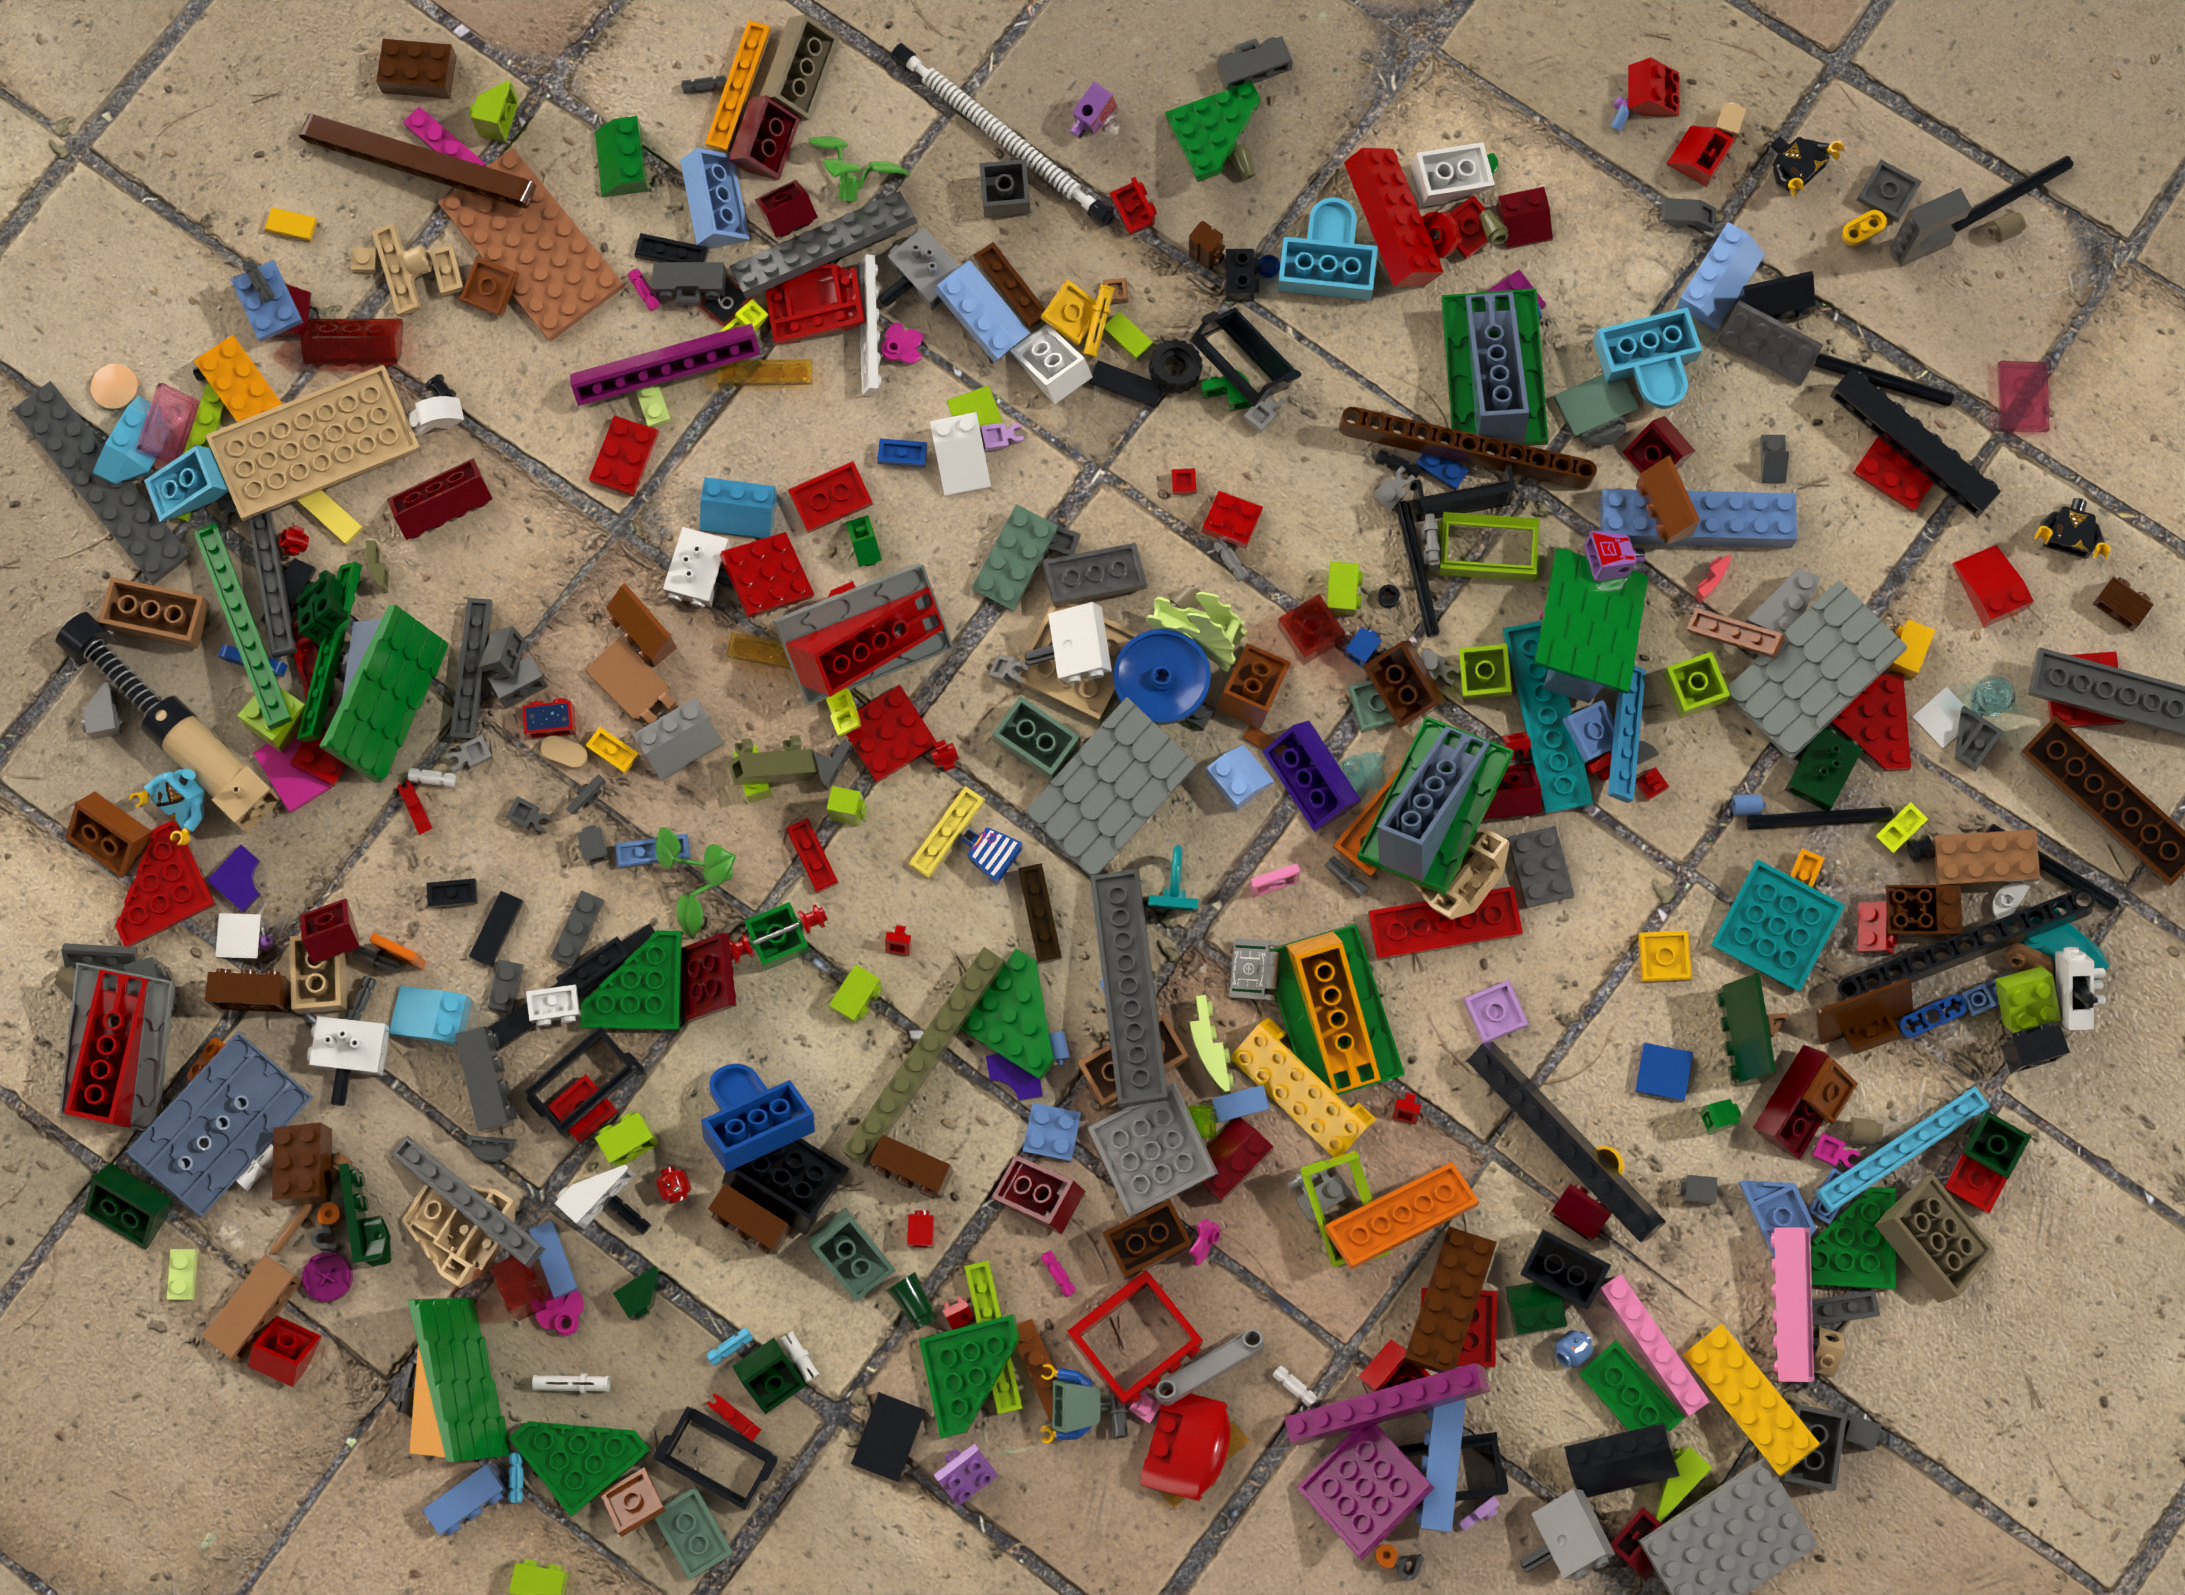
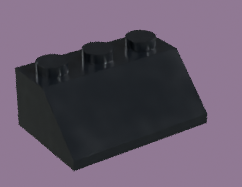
(1782, 297)
(1565, 1269)

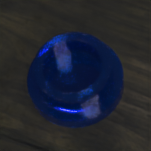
(1269, 266)

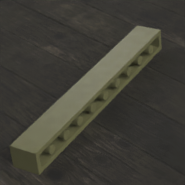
(923, 1057)

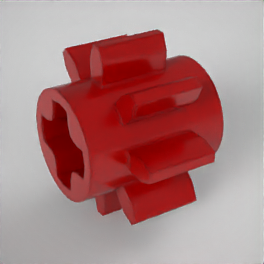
(294, 540)
(944, 755)

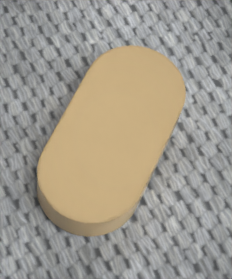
(564, 752)

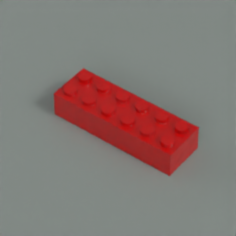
(1393, 217)

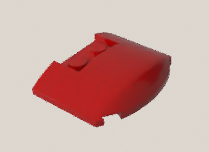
(815, 304)
(1188, 1447)

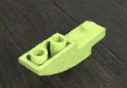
(1211, 1055)

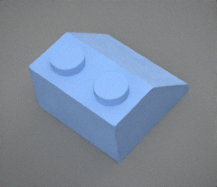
(1238, 776)

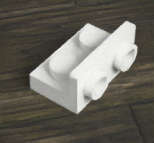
(553, 1005)

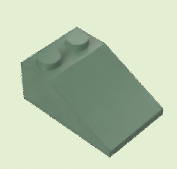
(850, 1254)

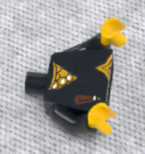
(1801, 161)
(2073, 531)

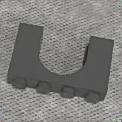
(1929, 228)

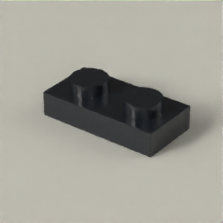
(452, 893)

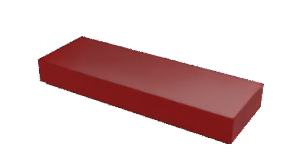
(812, 855)

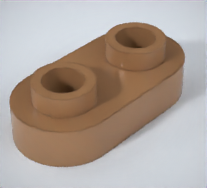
(2028, 958)

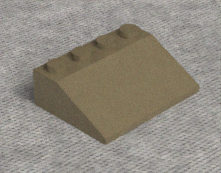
(1935, 1238)

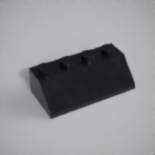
(1622, 1460)

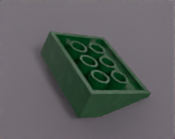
(1746, 1031)

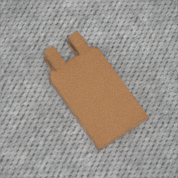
(630, 682)

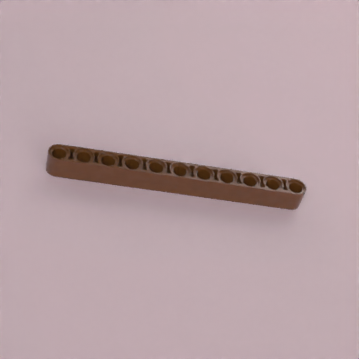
(418, 161)
(1455, 451)

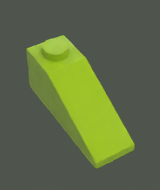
(1691, 1470)

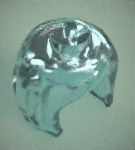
(1992, 696)

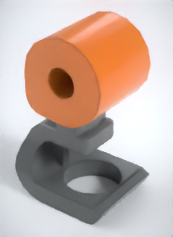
(329, 1217)
(1387, 1557)

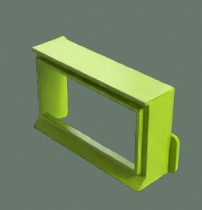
(1488, 570)
(1362, 1187)

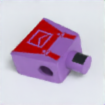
(1093, 110)
(1611, 555)

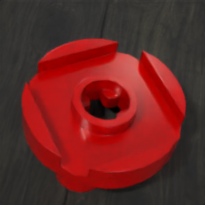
(1448, 229)

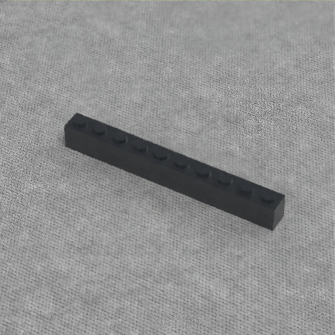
(1566, 1141)

